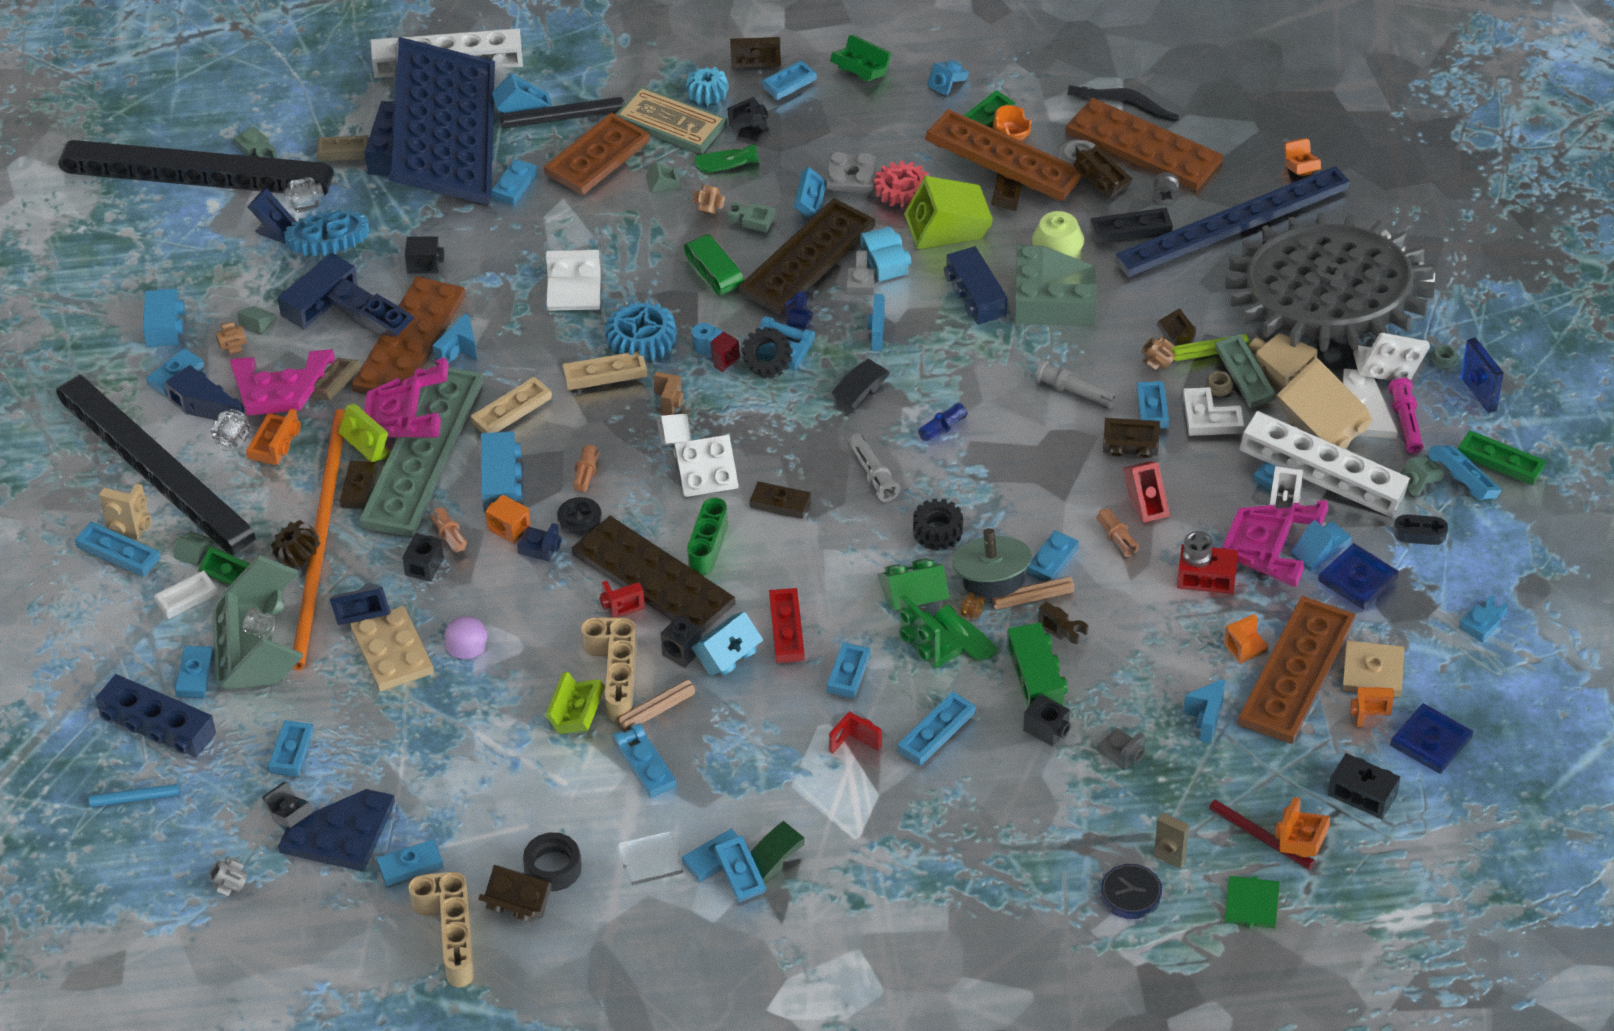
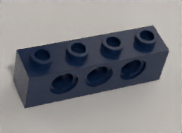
(155, 715)

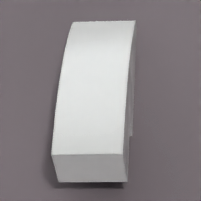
(674, 429)

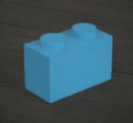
(162, 318)

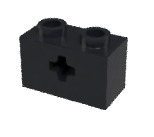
(1364, 785)

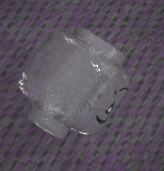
(303, 194)
(230, 430)

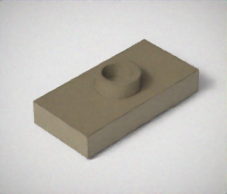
(342, 148)
(335, 378)
(1171, 840)

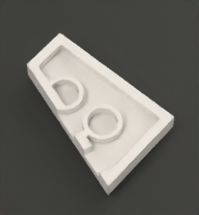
(1368, 393)

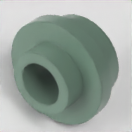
(1444, 357)

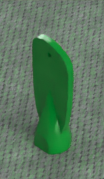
(726, 159)
(974, 642)

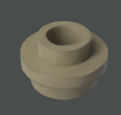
(1219, 383)

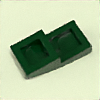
(776, 848)

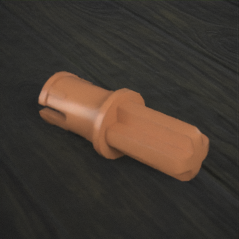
(585, 468)
(448, 530)
(1117, 532)

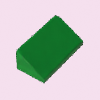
(222, 566)

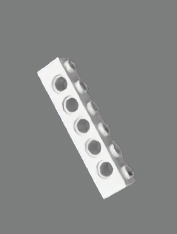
(496, 45)
(1325, 463)

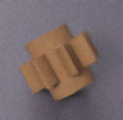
(708, 199)
(231, 338)
(1158, 353)

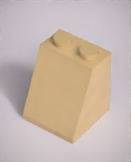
(1324, 406)

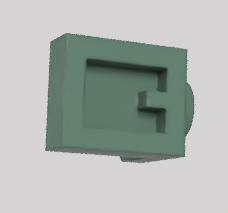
(1421, 471)

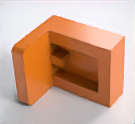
(1299, 157)
(1371, 702)

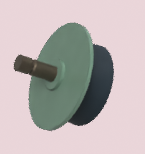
(992, 564)

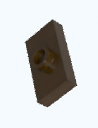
(1006, 193)
(358, 484)
(780, 499)

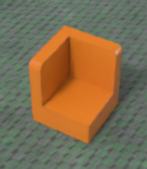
(1243, 639)

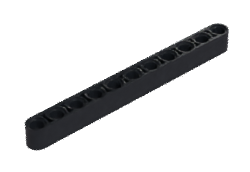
(189, 167)
(156, 465)

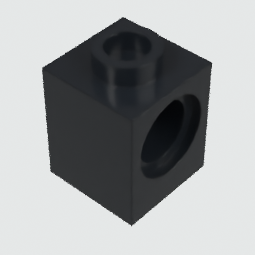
(423, 255)
(423, 557)
(678, 639)
(1047, 720)

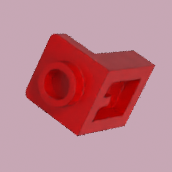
(623, 600)

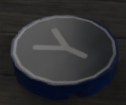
(1131, 891)

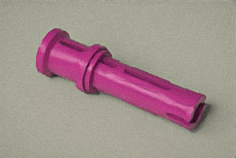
(1405, 405)

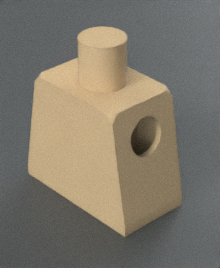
(1280, 360)

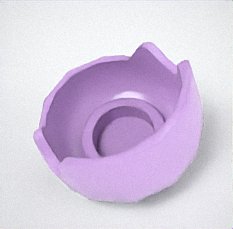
(465, 637)

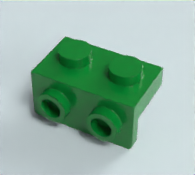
(862, 59)

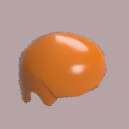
(1012, 122)

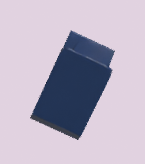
(271, 215)
(360, 604)

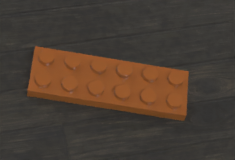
(1144, 143)
(1004, 155)
(396, 357)
(1296, 669)

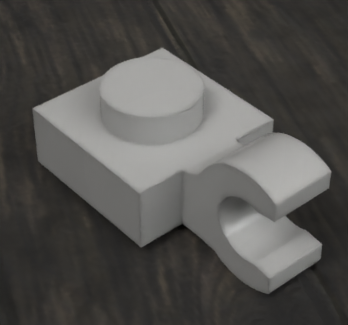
(861, 278)

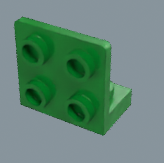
(926, 635)

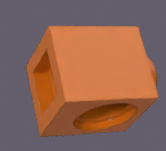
(507, 518)

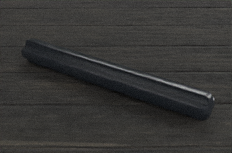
(561, 112)

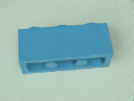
(500, 467)

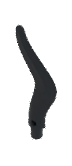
(1120, 94)

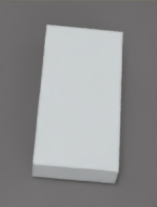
(186, 594)

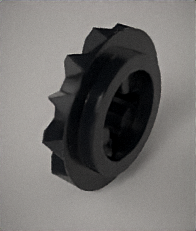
(588, 508)

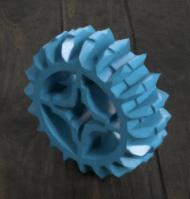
(641, 329)

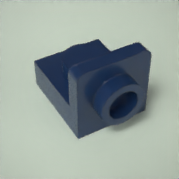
(540, 543)

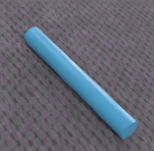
(134, 795)

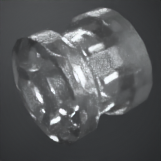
(259, 623)

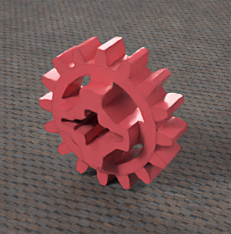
(898, 182)

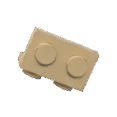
(126, 512)

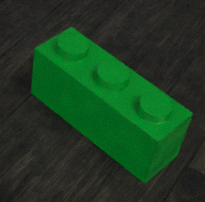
(1035, 664)

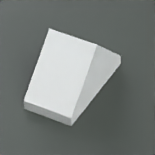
(1286, 487)

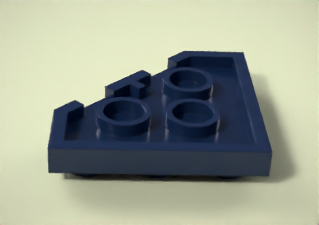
(342, 831)

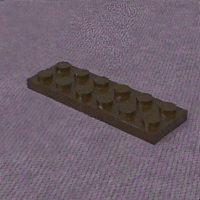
(806, 256)
(666, 582)

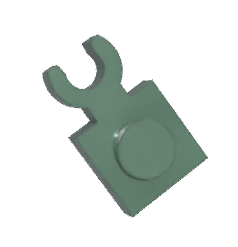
(254, 143)
(754, 217)

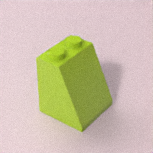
(947, 213)

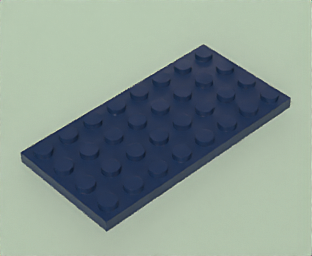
(442, 121)

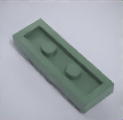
(1245, 371)

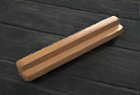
(1035, 592)
(656, 705)

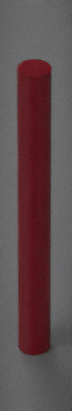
(1257, 832)

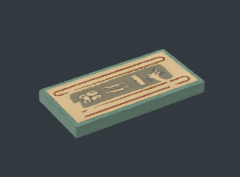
(672, 120)

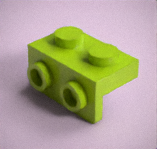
(364, 434)
(574, 704)

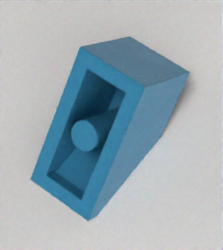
(519, 95)

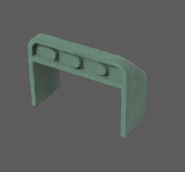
(244, 658)

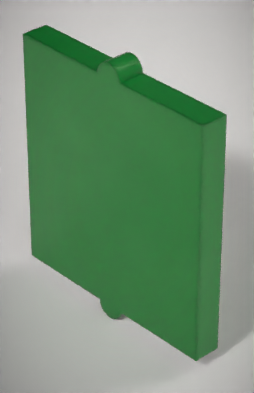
(1252, 901)

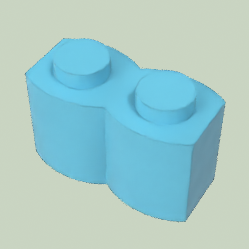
(885, 253)

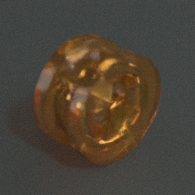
(972, 606)

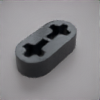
(1420, 529)

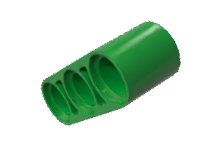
(713, 264)
(707, 536)

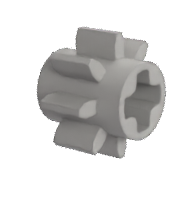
(227, 876)

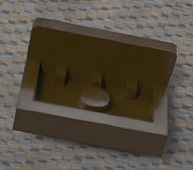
(1102, 171)
(1131, 437)

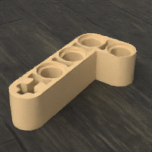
(618, 641)
(448, 896)

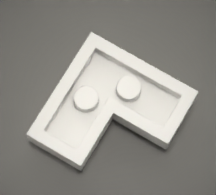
(1210, 420)

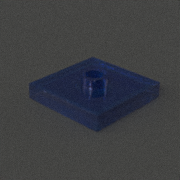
(1482, 375)
(1358, 576)
(1431, 738)

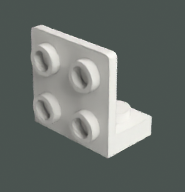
(573, 280)
(1391, 357)
(706, 466)

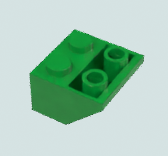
(921, 583)

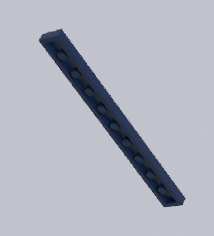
(1231, 221)

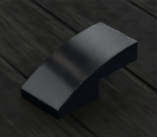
(862, 379)

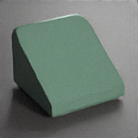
(662, 178)
(255, 318)
(192, 547)

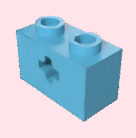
(737, 634)

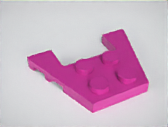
(279, 390)
(397, 401)
(1261, 533)

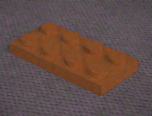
(596, 153)

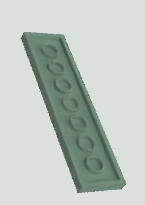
(419, 461)

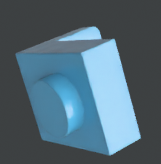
(944, 74)

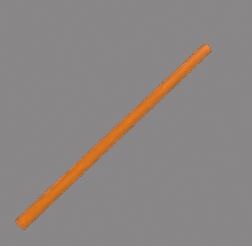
(321, 526)

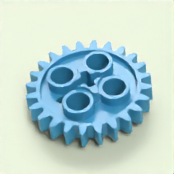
(343, 231)

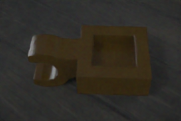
(1057, 623)

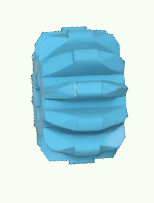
(707, 86)

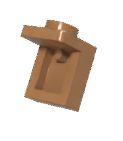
(670, 390)

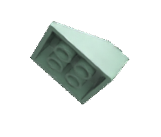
(1053, 288)

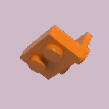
(274, 438)
(1300, 831)

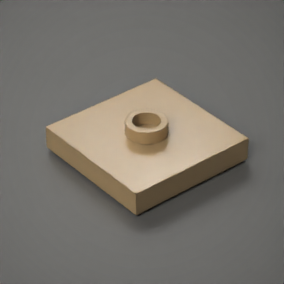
(1373, 666)

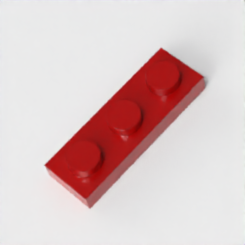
(786, 625)

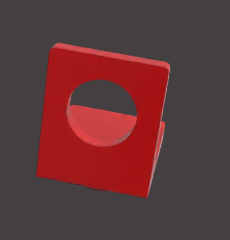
(858, 728)

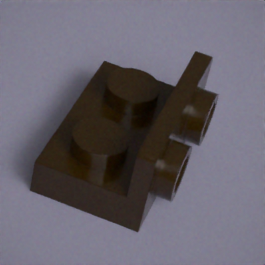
(755, 52)
(516, 892)

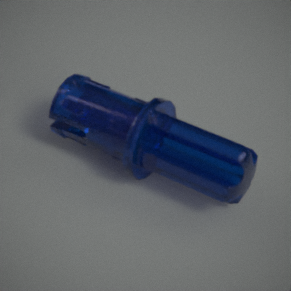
(942, 422)

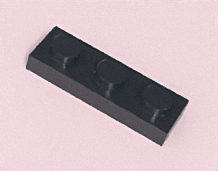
(1131, 225)

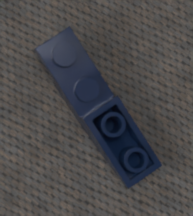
(369, 310)

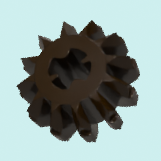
(295, 544)

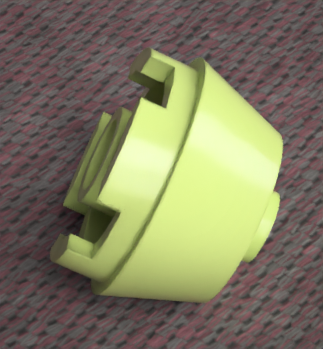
(1059, 232)

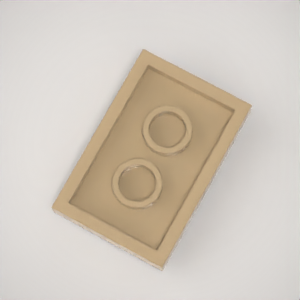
(392, 649)

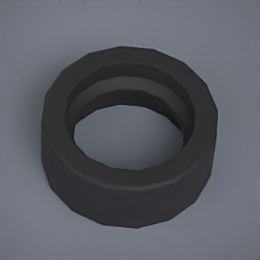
(549, 843)

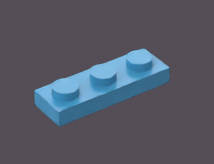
(117, 549)
(936, 728)

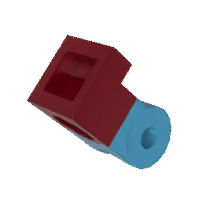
(715, 344)

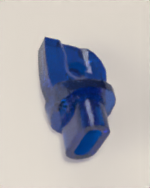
(799, 315)

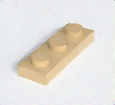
(604, 370)
(511, 406)

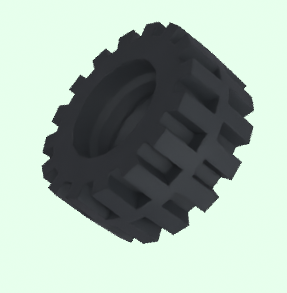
(754, 343)
(941, 512)

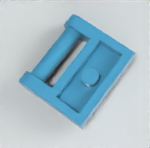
(769, 350)

